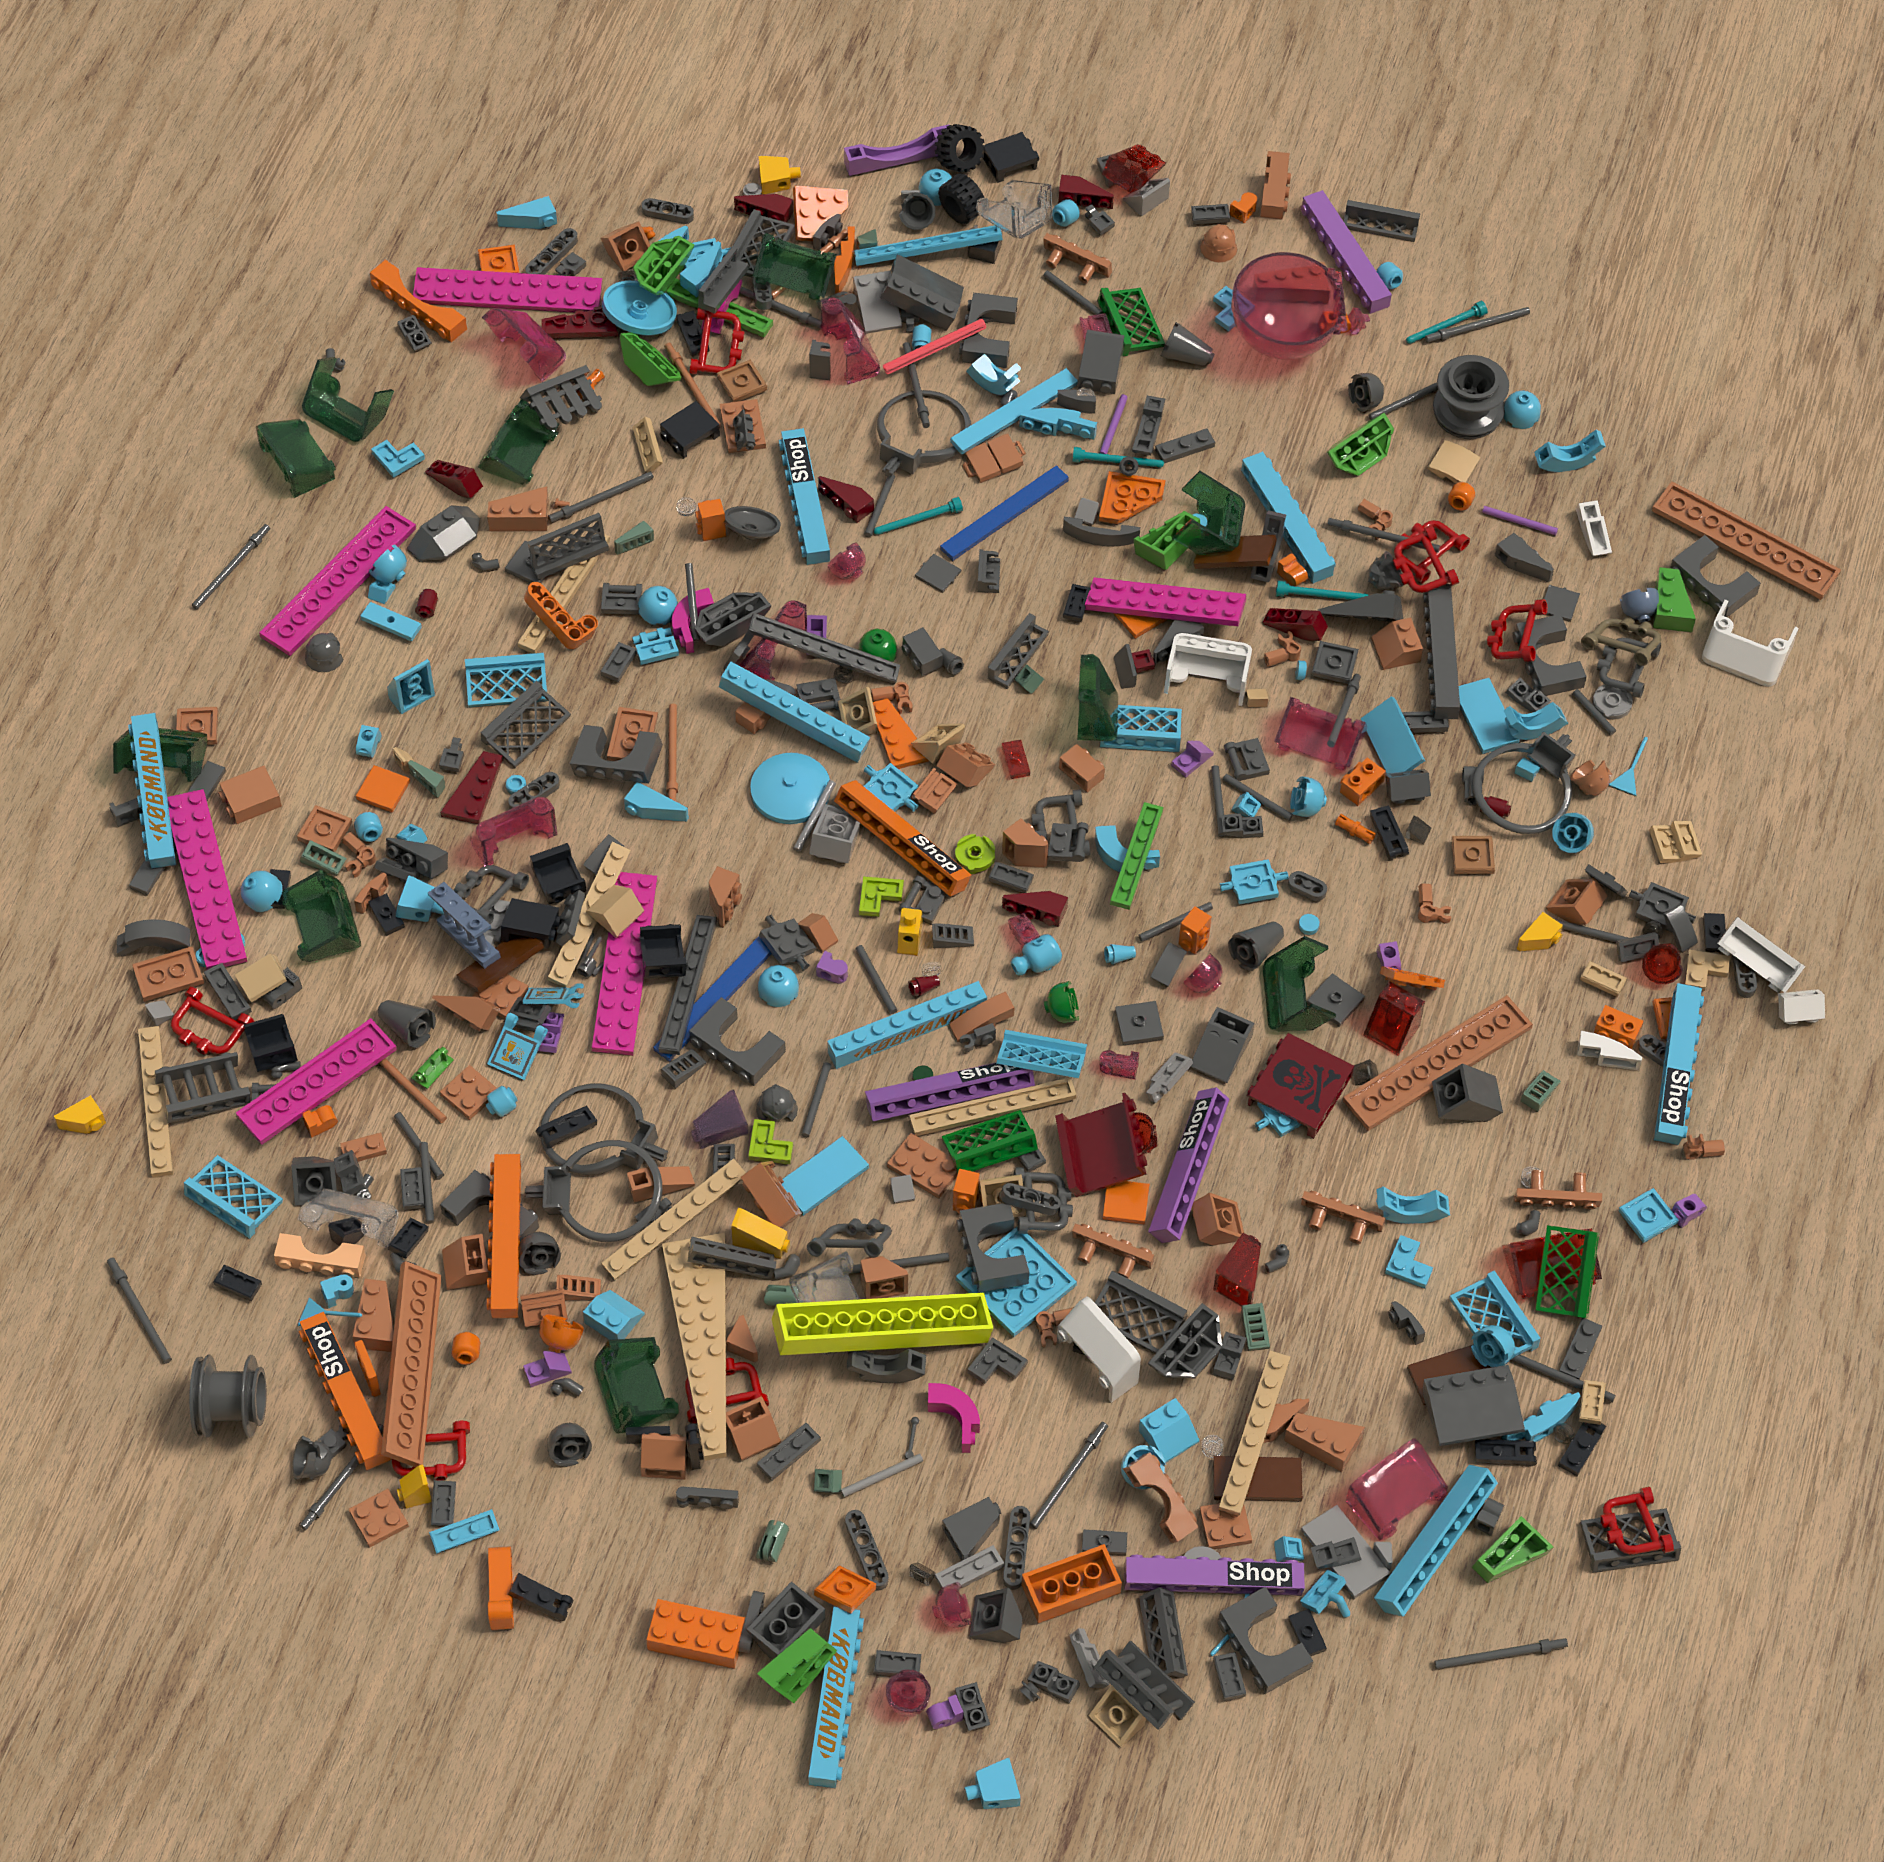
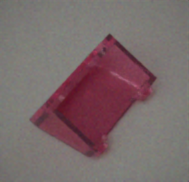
(842, 323)
(539, 351)
(763, 651)
(1308, 731)
(534, 814)
(1395, 1488)

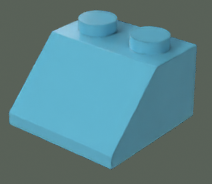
(612, 1315)
(1169, 1430)

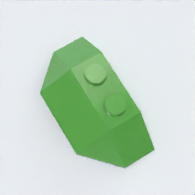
(662, 264)
(647, 361)
(1363, 446)

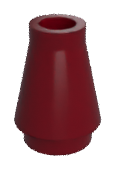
(920, 985)

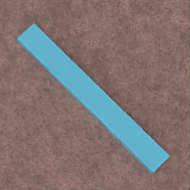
(928, 245)
(1011, 411)

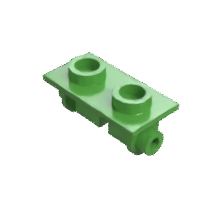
(433, 1068)

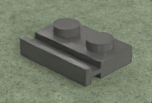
(529, 1014)

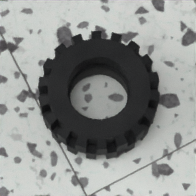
(971, 152)
(960, 198)

